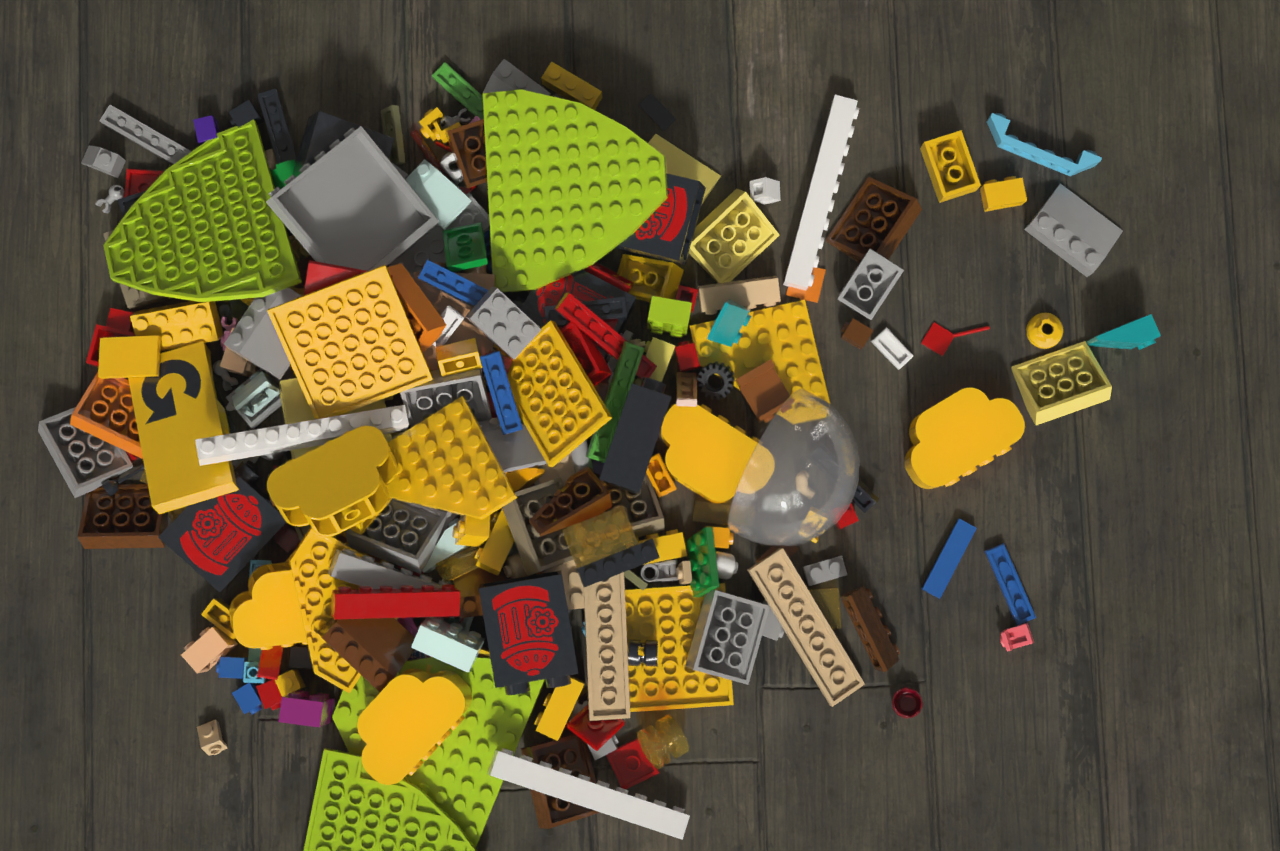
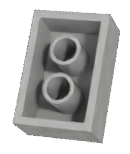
(503, 322)

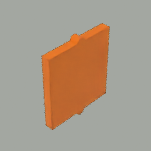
(812, 293)

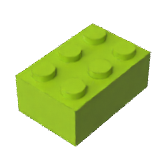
(669, 316)

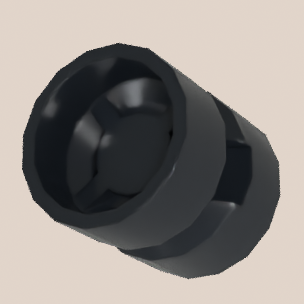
(650, 652)

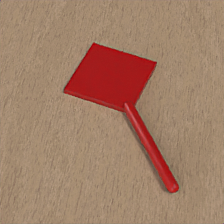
(939, 338)

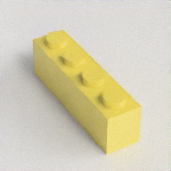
(660, 354)

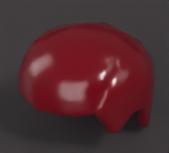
(907, 703)

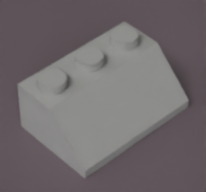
(508, 77)

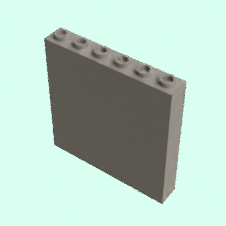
(352, 206)

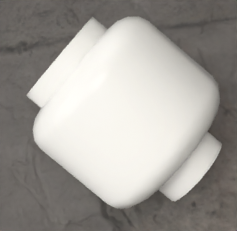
(726, 565)

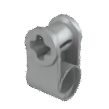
(661, 571)

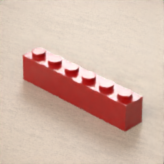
(395, 603)

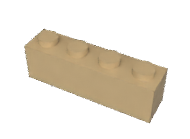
(744, 292)

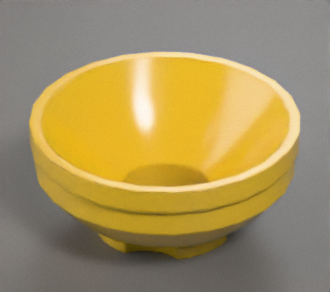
(1036, 335)

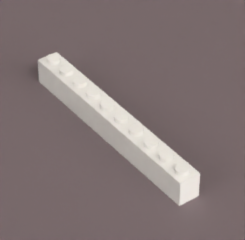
(820, 193)
(296, 435)
(588, 794)

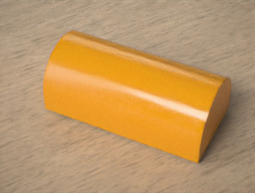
(660, 476)

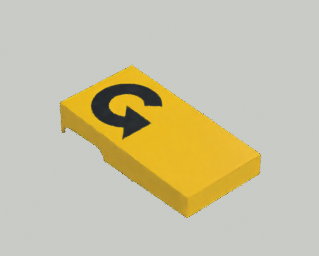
(169, 418)

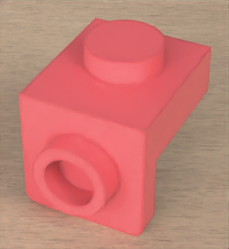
(1016, 637)

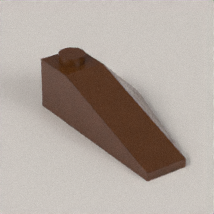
(577, 501)

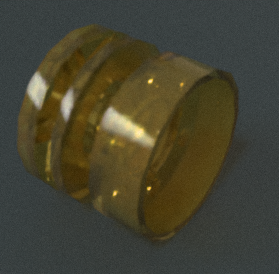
(663, 740)

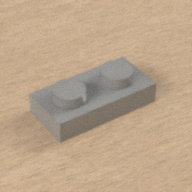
(825, 570)

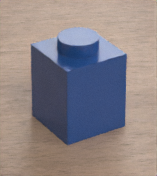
(231, 667)
(248, 698)

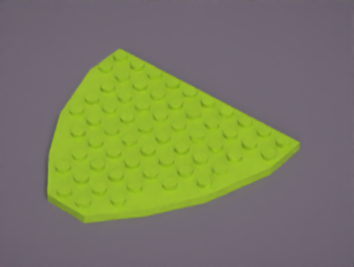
(561, 186)
(207, 227)
(458, 768)
(364, 815)

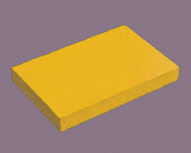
(129, 357)

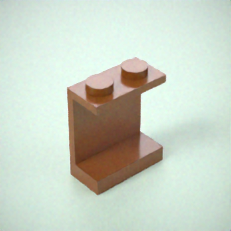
(763, 391)

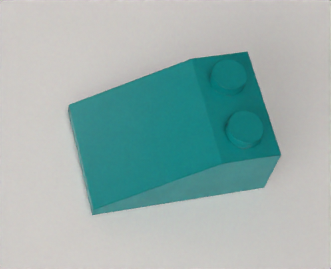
(729, 323)
(1138, 334)

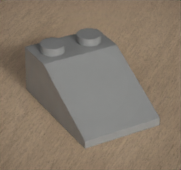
(870, 284)

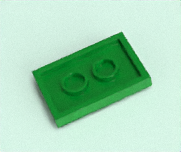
(465, 247)
(703, 562)

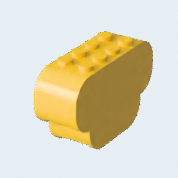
(959, 436)
(705, 451)
(335, 482)
(269, 610)
(409, 721)

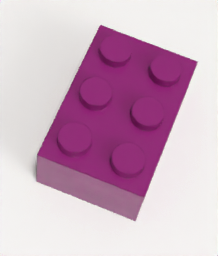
(306, 709)

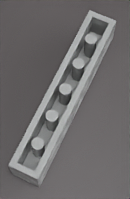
(366, 572)

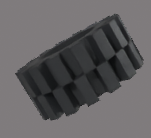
(724, 372)

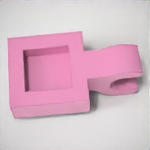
(228, 330)

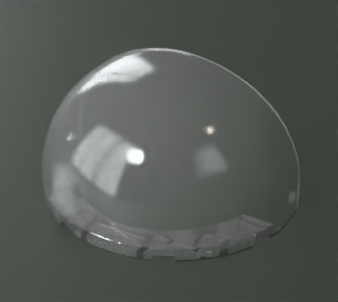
(797, 475)

